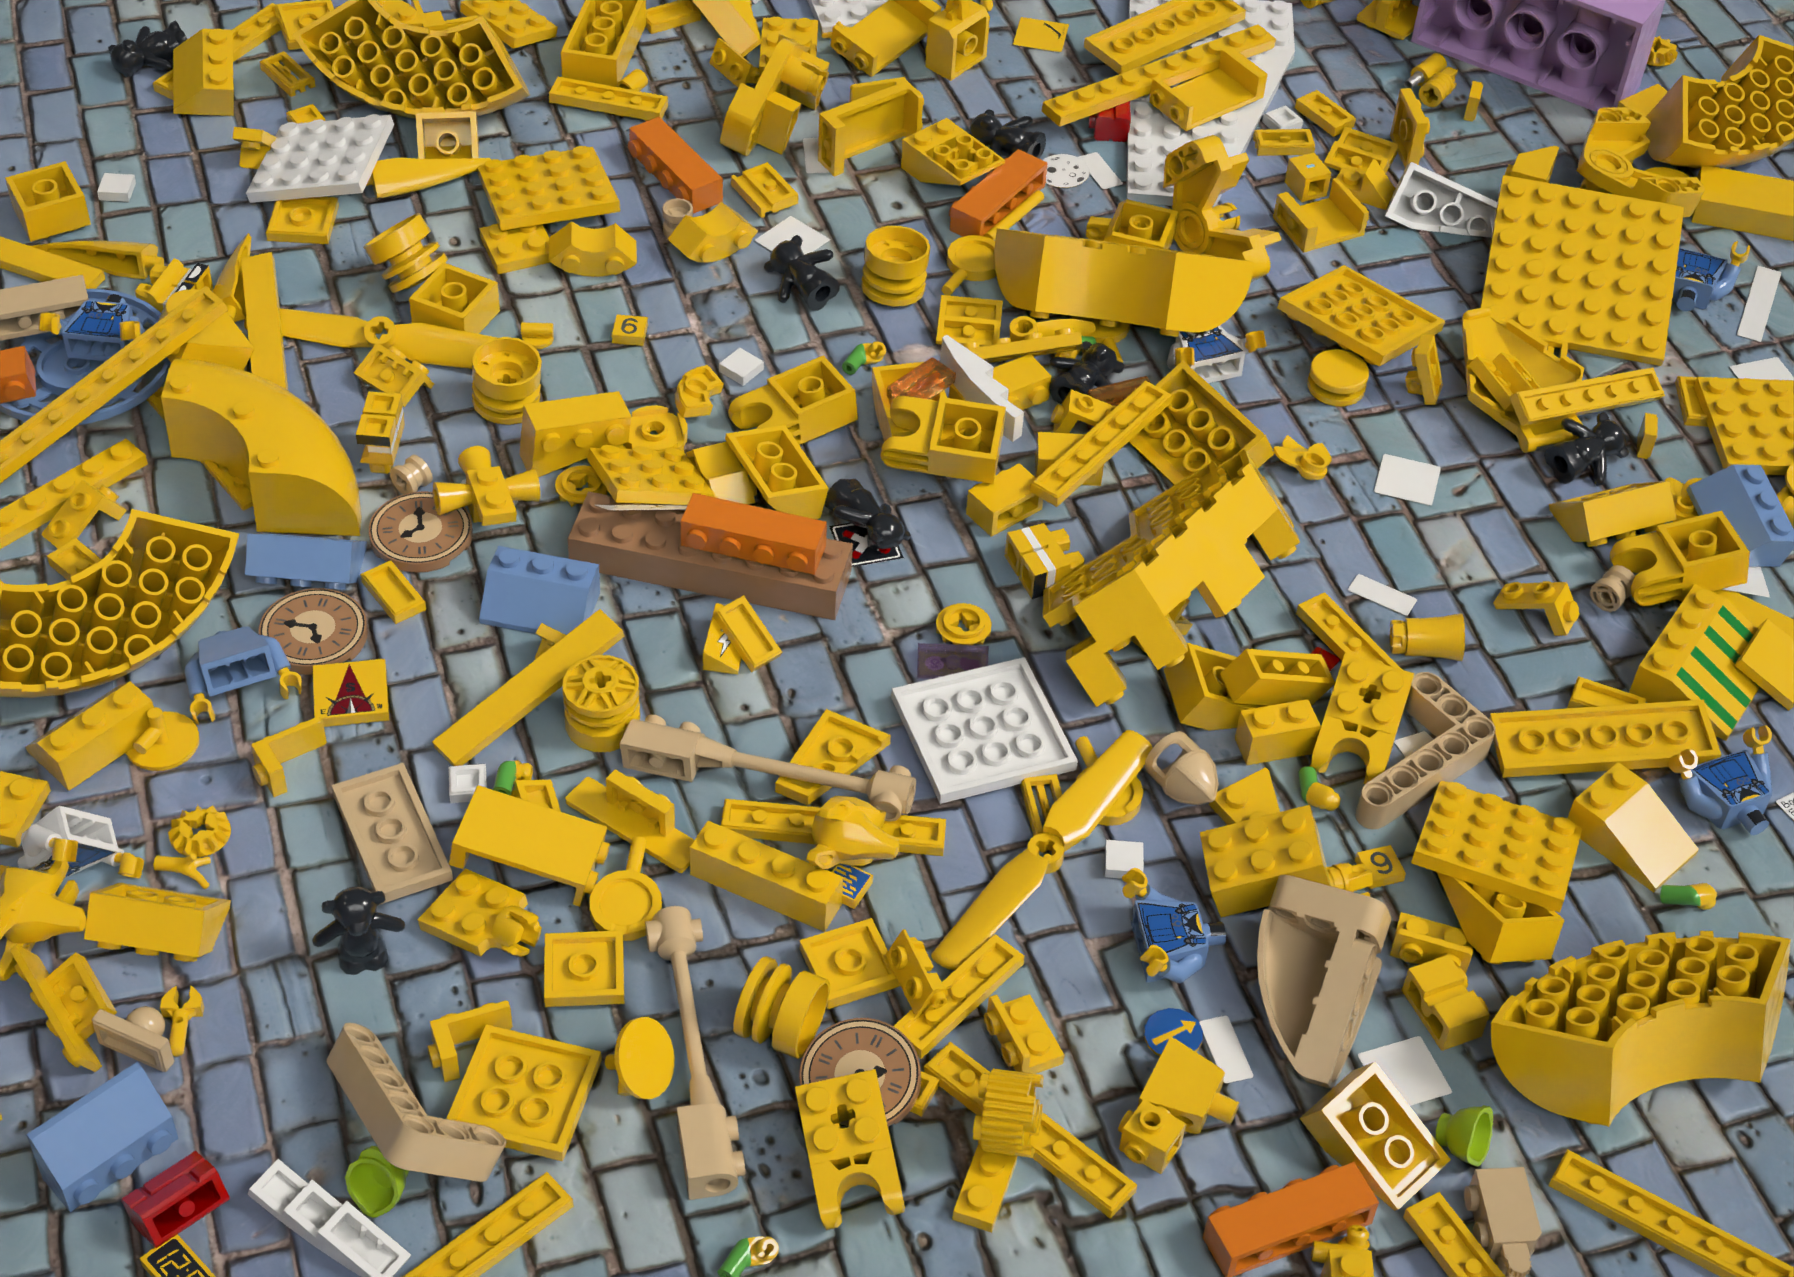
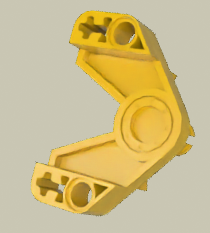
(771, 109)
(1608, 155)
(1199, 175)

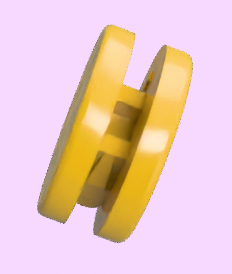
(1338, 377)

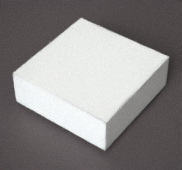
(1282, 119)
(116, 187)
(741, 366)
(464, 781)
(1121, 857)

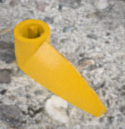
(1026, 325)

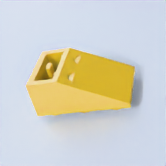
(946, 155)

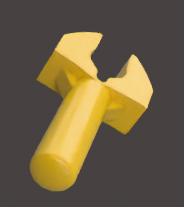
(180, 1017)

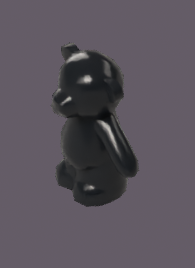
(149, 48)
(1008, 137)
(799, 269)
(1084, 374)
(1573, 457)
(859, 507)
(357, 923)

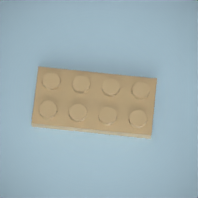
(392, 832)

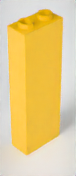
(1746, 202)

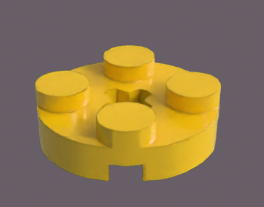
(671, 429)

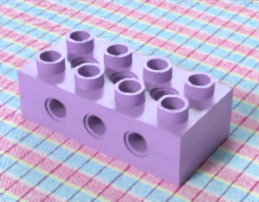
(1563, 47)

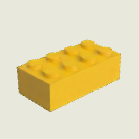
(603, 40)

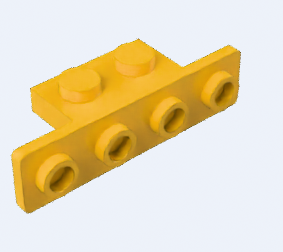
(634, 811)
(69, 999)

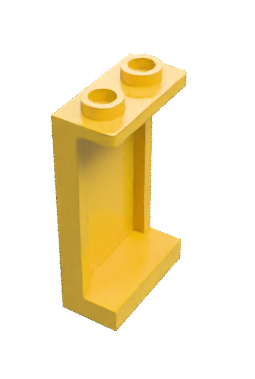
(868, 124)

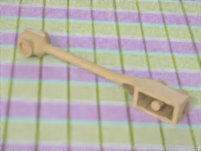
(680, 752)
(702, 1126)

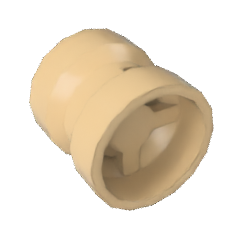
(673, 212)
(1612, 588)

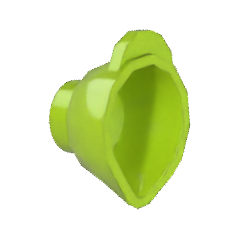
(1467, 1133)
(375, 1182)

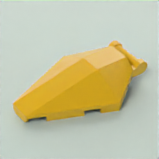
(1487, 337)

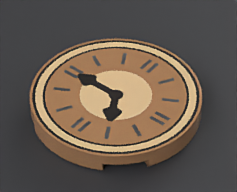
(416, 536)
(316, 628)
(863, 1046)

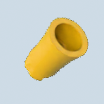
(1429, 637)

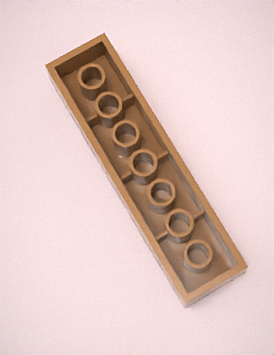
(649, 550)

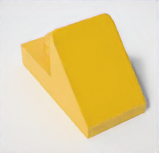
(253, 146)
(1369, 188)

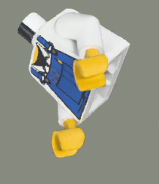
(1214, 352)
(79, 840)

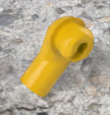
(1356, 1239)

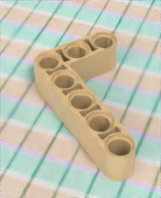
(1460, 745)
(398, 1120)

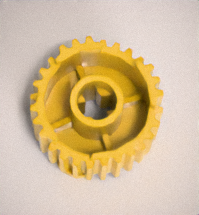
(1009, 1112)

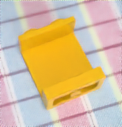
(1322, 221)

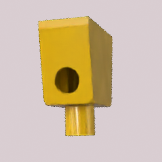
(1188, 1087)

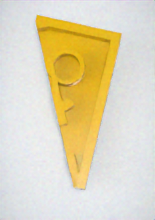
(1246, 798)

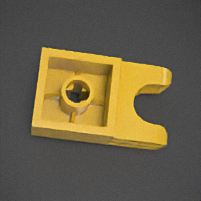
(804, 398)
(948, 438)
(1682, 554)
(1362, 726)
(851, 1154)

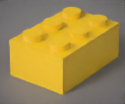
(1252, 854)

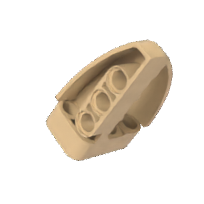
(1319, 971)

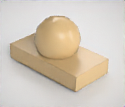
(136, 1036)

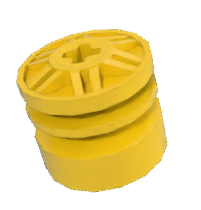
(406, 253)
(895, 265)
(505, 378)
(600, 701)
(781, 1007)

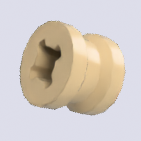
(411, 475)

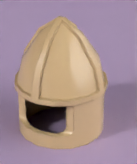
(1190, 777)

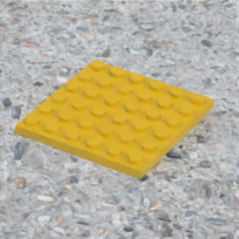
(1584, 267)

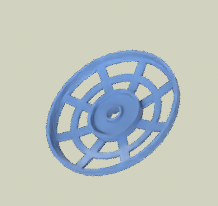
(57, 374)

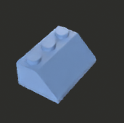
(1751, 509)
(304, 559)
(537, 589)
(102, 1137)

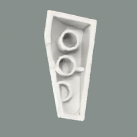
(1440, 205)

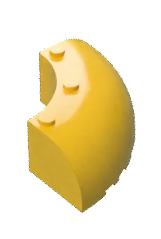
(409, 66)
(1731, 119)
(1119, 281)
(267, 440)
(112, 612)
(1642, 1020)

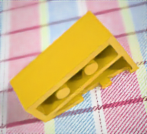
(564, 429)

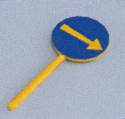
(1174, 1024)

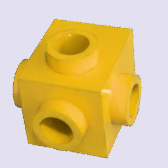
(1151, 1135)

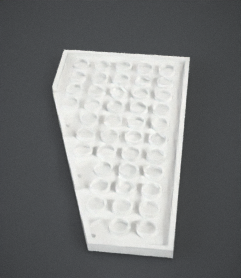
(1155, 135)

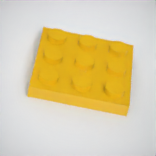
(647, 475)
(526, 1090)

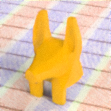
(850, 834)
(33, 911)

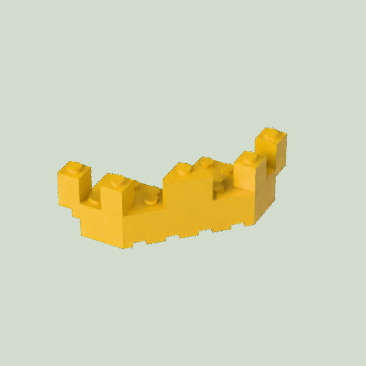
(1176, 544)

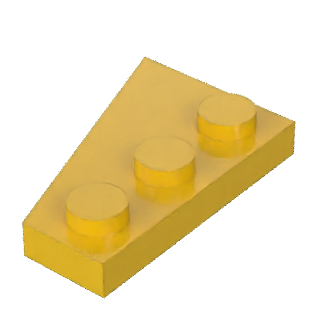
(834, 746)

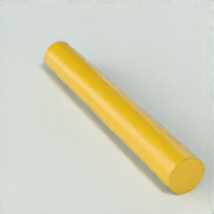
(1017, 214)

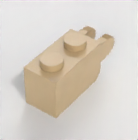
(1504, 1217)

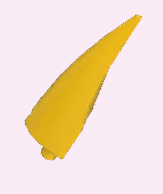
(408, 175)
(112, 257)
(230, 282)

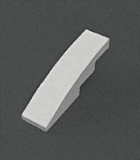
(976, 383)
(327, 1224)

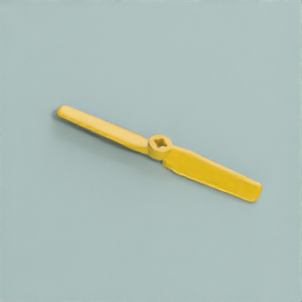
(415, 340)
(1067, 823)

